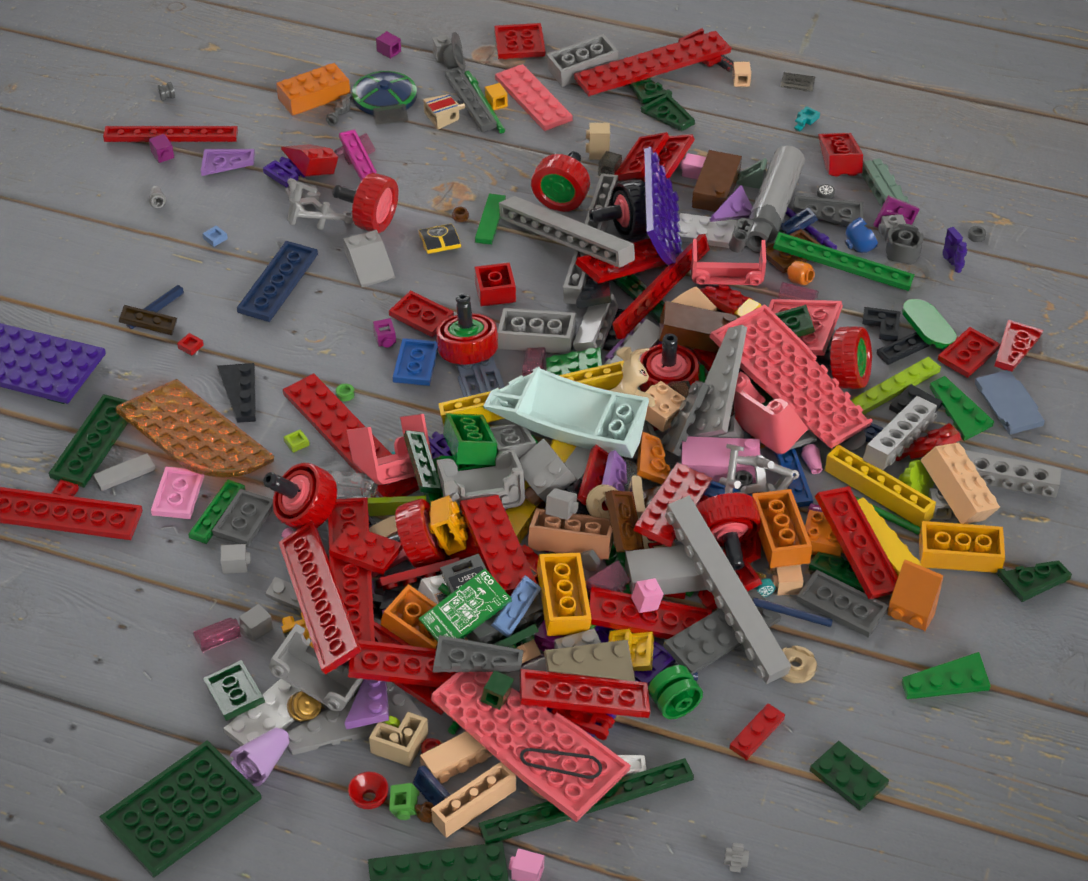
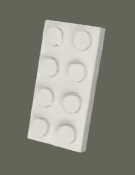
(717, 232)
(265, 716)

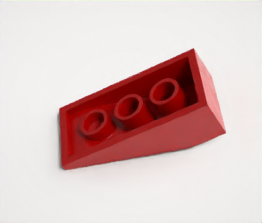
(841, 154)

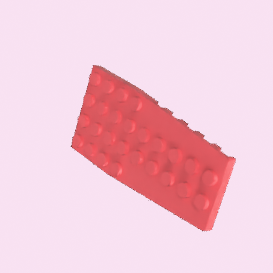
(789, 371)
(524, 726)

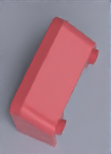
(728, 273)
(391, 467)

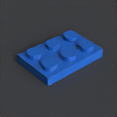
(415, 362)

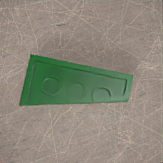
(963, 411)

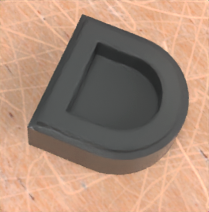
(590, 560)

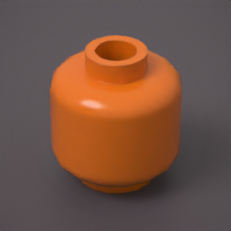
(800, 273)

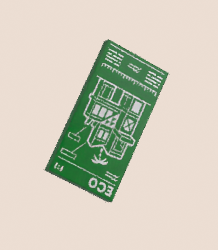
(466, 607)

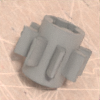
(736, 857)

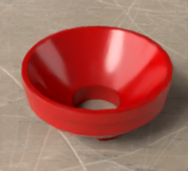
(368, 783)

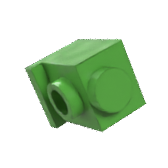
(403, 800)

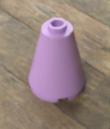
(260, 755)

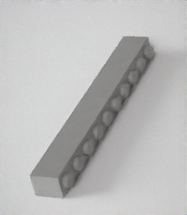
(567, 231)
(576, 277)
(728, 590)

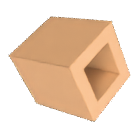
(741, 74)

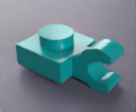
(806, 116)

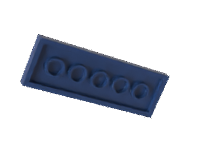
(277, 281)

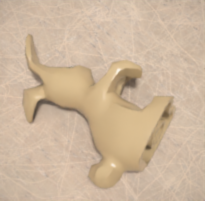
(633, 374)

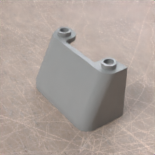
(503, 480)
(299, 666)

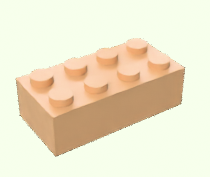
(960, 483)

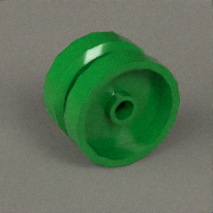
(675, 692)

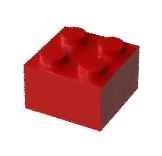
(495, 284)

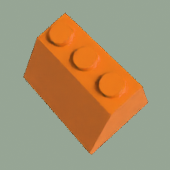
(403, 618)

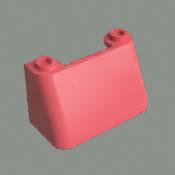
(773, 424)

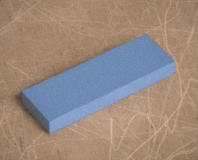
(514, 611)

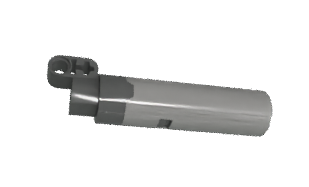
(771, 201)

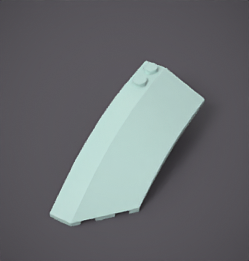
(572, 411)

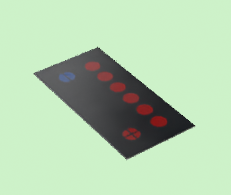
(726, 63)

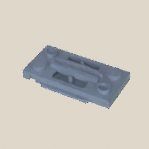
(479, 377)
(1010, 401)

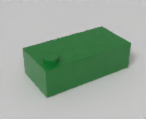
(470, 439)

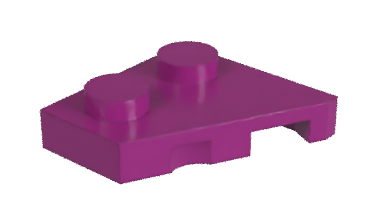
(894, 206)

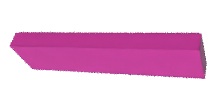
(357, 153)

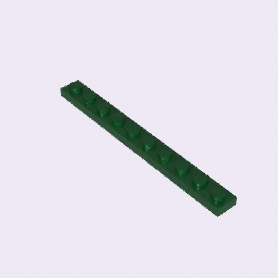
(625, 789)

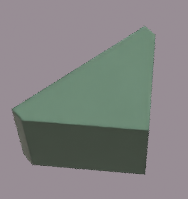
(753, 175)

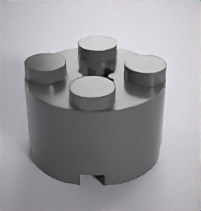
(904, 244)

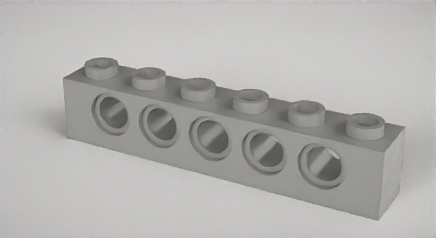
(900, 433)
(1017, 474)

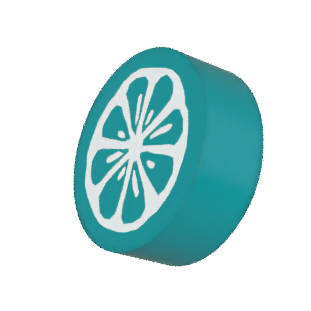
(766, 588)

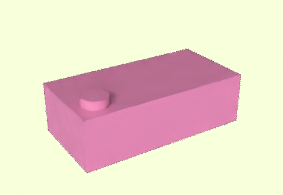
(712, 457)

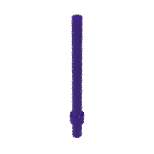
(821, 237)

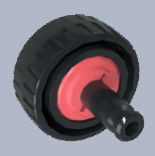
(625, 209)

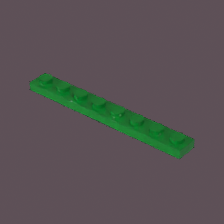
(843, 261)

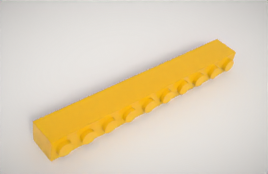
(601, 377)

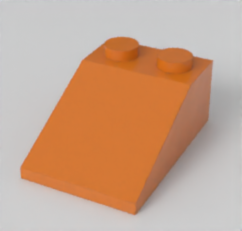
(915, 595)

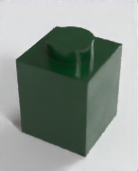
(497, 690)

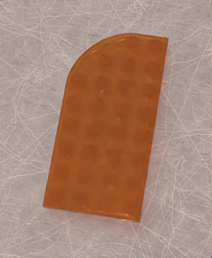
(194, 432)

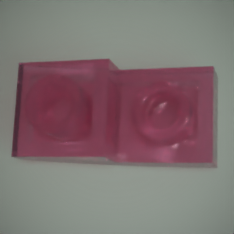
(533, 359)

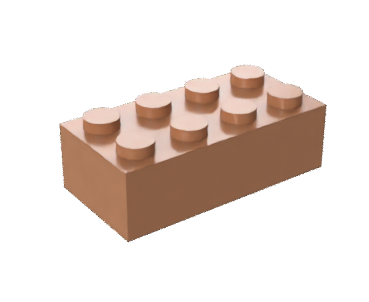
(573, 535)

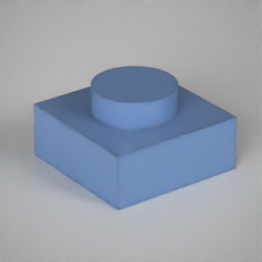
(214, 236)

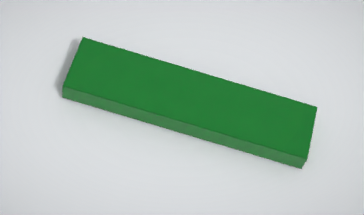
(489, 219)
(203, 528)

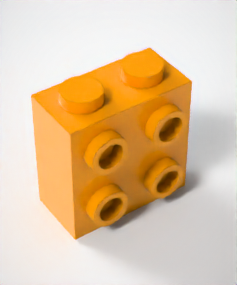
(448, 525)

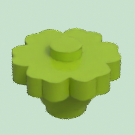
(917, 477)

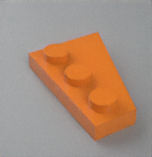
(651, 459)

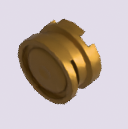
(303, 707)

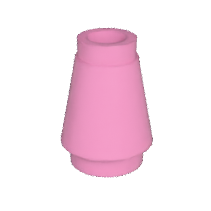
(812, 458)

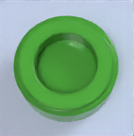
(345, 392)

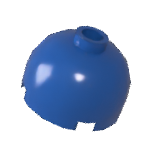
(860, 237)

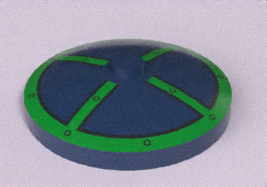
(383, 90)

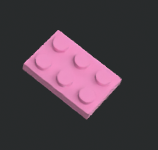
(177, 493)

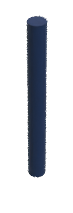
(792, 612)

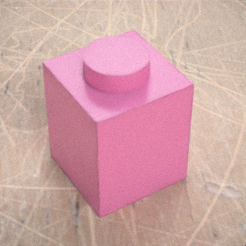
(692, 166)
(647, 595)
(526, 866)

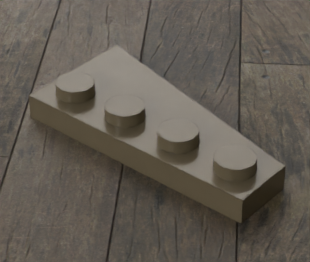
(594, 660)

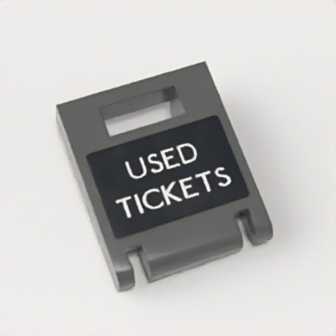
(457, 579)

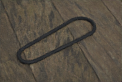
(558, 770)

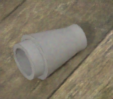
(157, 198)

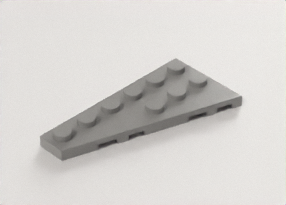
(717, 404)
(331, 728)

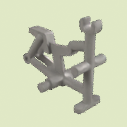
(297, 199)
(760, 464)

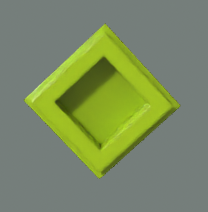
(296, 440)

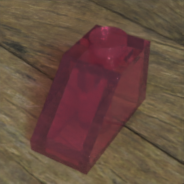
(610, 578)

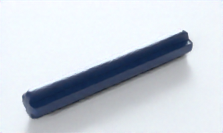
(163, 300)

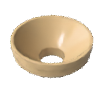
(595, 499)

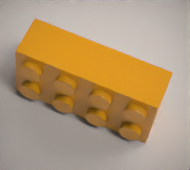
(961, 546)
(563, 594)

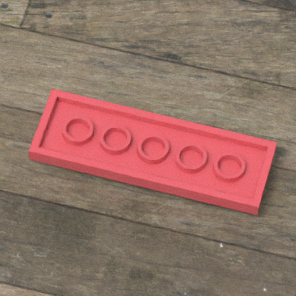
(533, 97)

